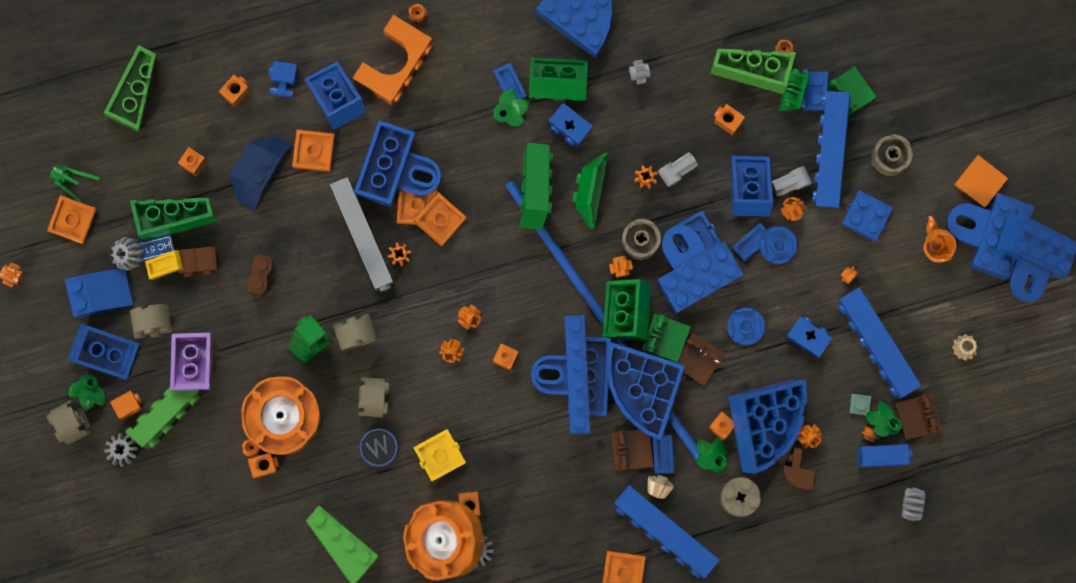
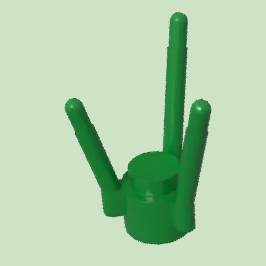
(61, 176)

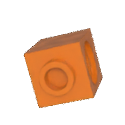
(236, 98)
(732, 126)
(192, 161)
(505, 357)
(127, 404)
(722, 426)
(254, 464)
(472, 496)

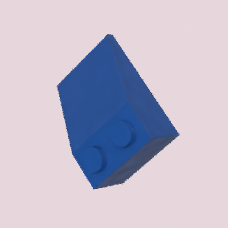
(335, 95)
(751, 186)
(98, 292)
(103, 351)

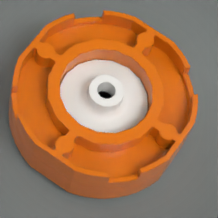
(262, 412)
(444, 540)

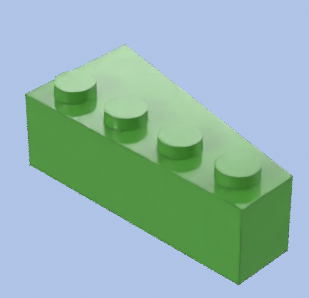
(755, 68)
(131, 94)
(162, 416)
(345, 548)

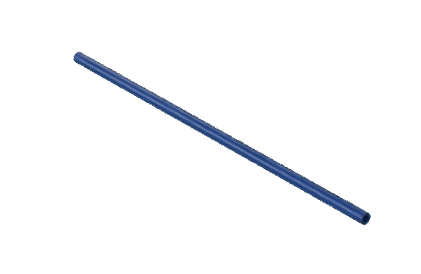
(595, 307)

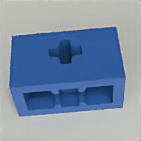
(564, 116)
(814, 346)

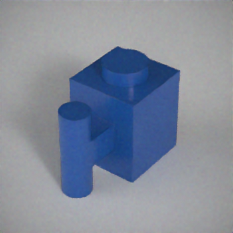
(285, 75)

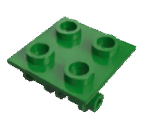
(853, 83)
(794, 92)
(666, 337)

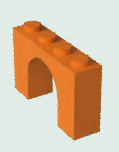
(390, 86)

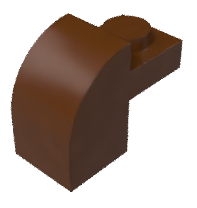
(796, 476)

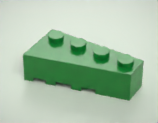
(536, 186)
(170, 216)
(308, 340)

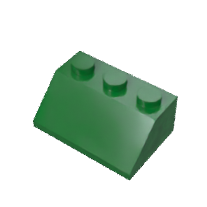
(558, 79)
(627, 310)

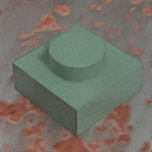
(859, 404)

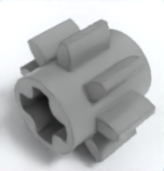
(639, 71)

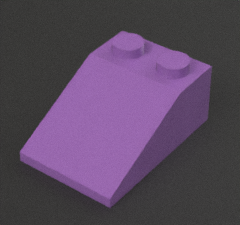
(191, 361)

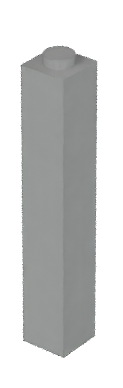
(362, 235)

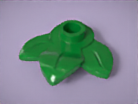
(513, 107)
(87, 394)
(884, 421)
(710, 453)

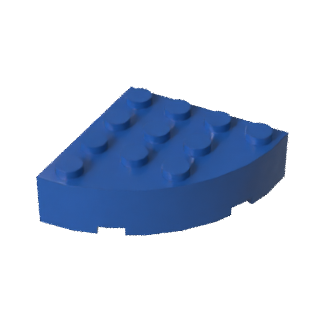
(580, 21)
(644, 387)
(767, 422)

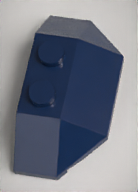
(257, 169)

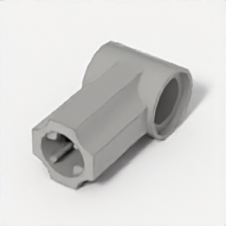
(675, 171)
(796, 179)

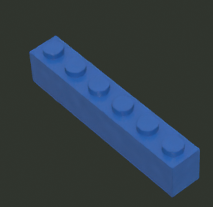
(832, 149)
(879, 343)
(577, 375)
(664, 530)

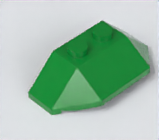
(589, 190)

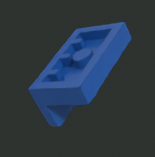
(816, 88)

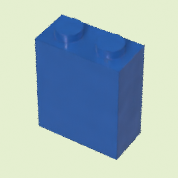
(883, 456)

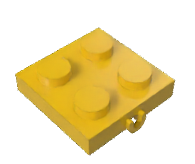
(439, 455)

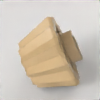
(965, 347)
(659, 486)

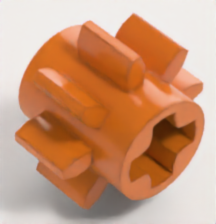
(643, 171)
(793, 209)
(398, 249)
(621, 266)
(11, 274)
(469, 317)
(451, 350)
(810, 436)

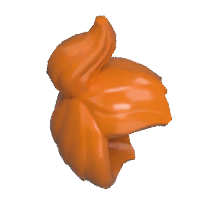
(939, 243)

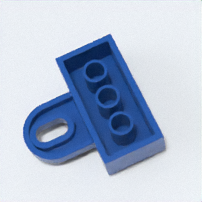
(392, 165)
(987, 233)
(1038, 253)
(696, 271)
(597, 375)

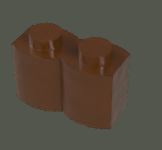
(199, 261)
(259, 280)

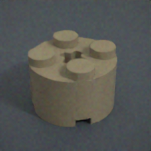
(881, 155)
(650, 233)
(151, 321)
(355, 332)
(372, 397)
(69, 422)
(750, 501)

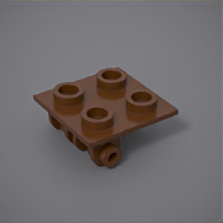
(699, 359)
(919, 416)
(631, 450)

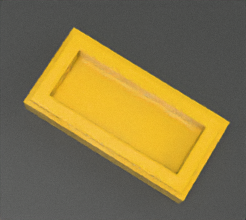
(164, 264)

